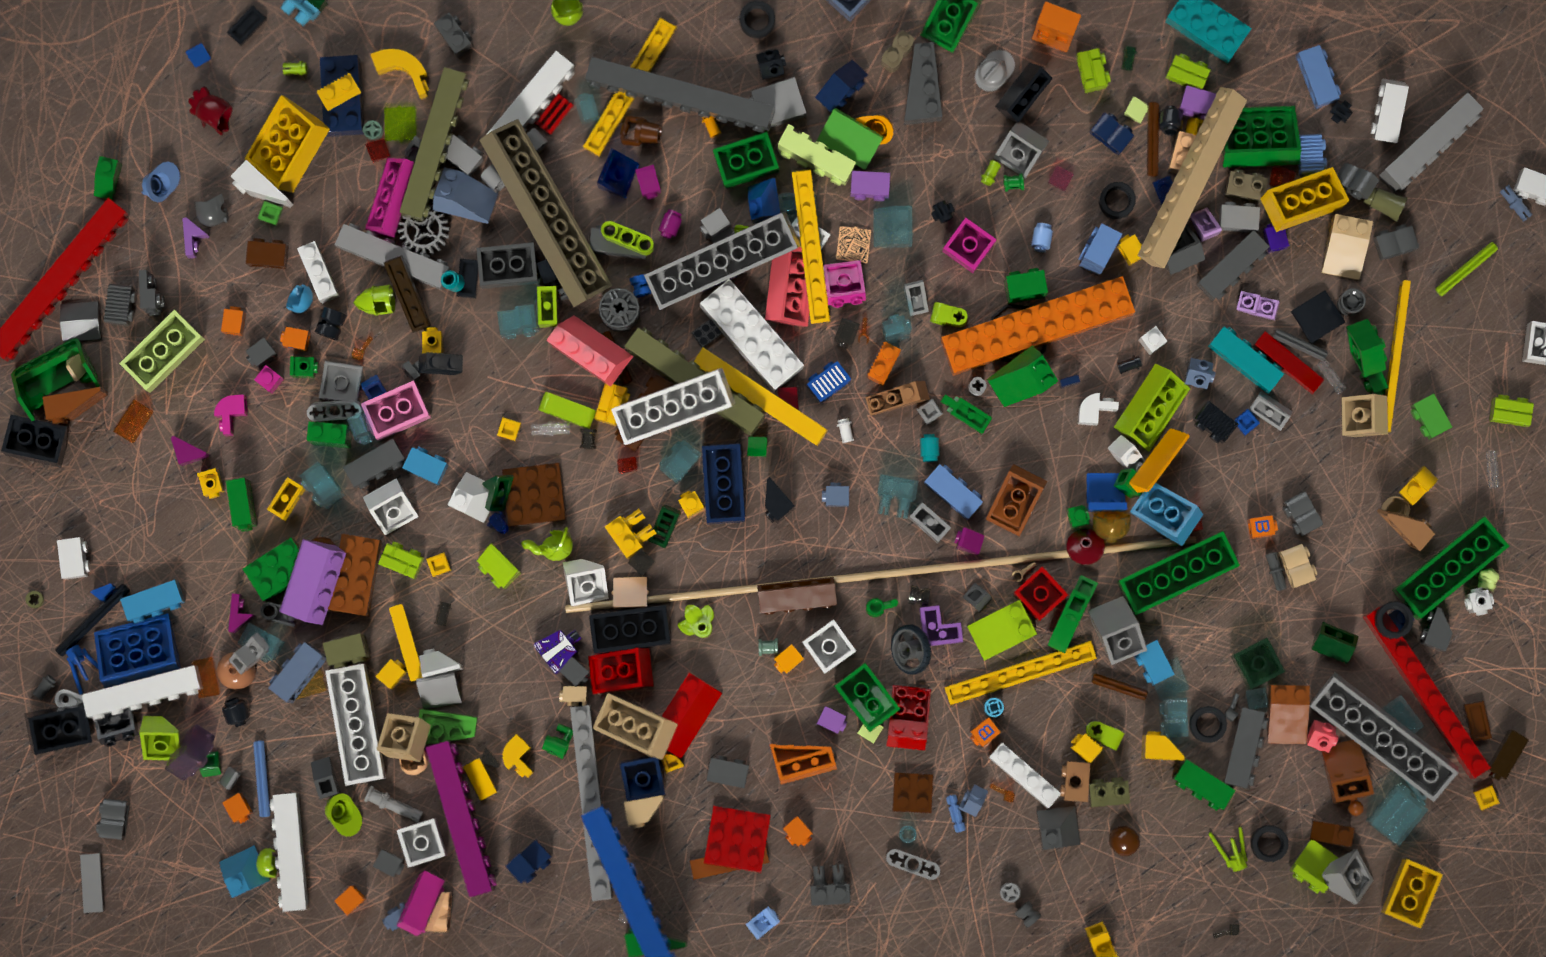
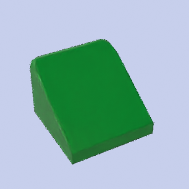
(757, 446)
(212, 766)

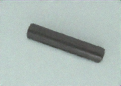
(1300, 344)

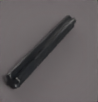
(92, 619)

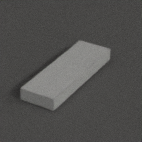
(92, 883)

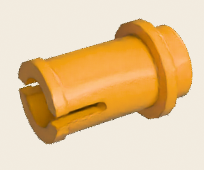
(711, 126)

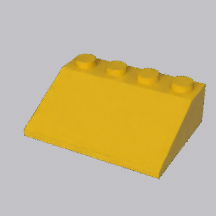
(286, 144)

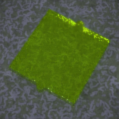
(400, 123)

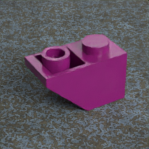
(969, 541)

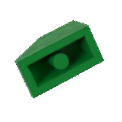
(106, 177)

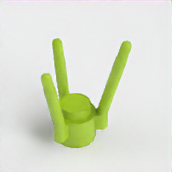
(1237, 861)

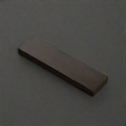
(407, 293)

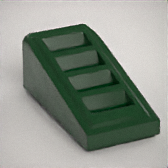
(670, 510)

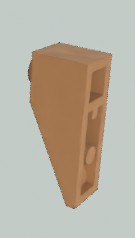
(1413, 531)

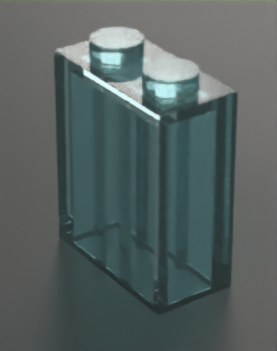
(1397, 814)

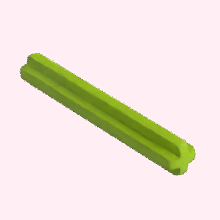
(1466, 269)

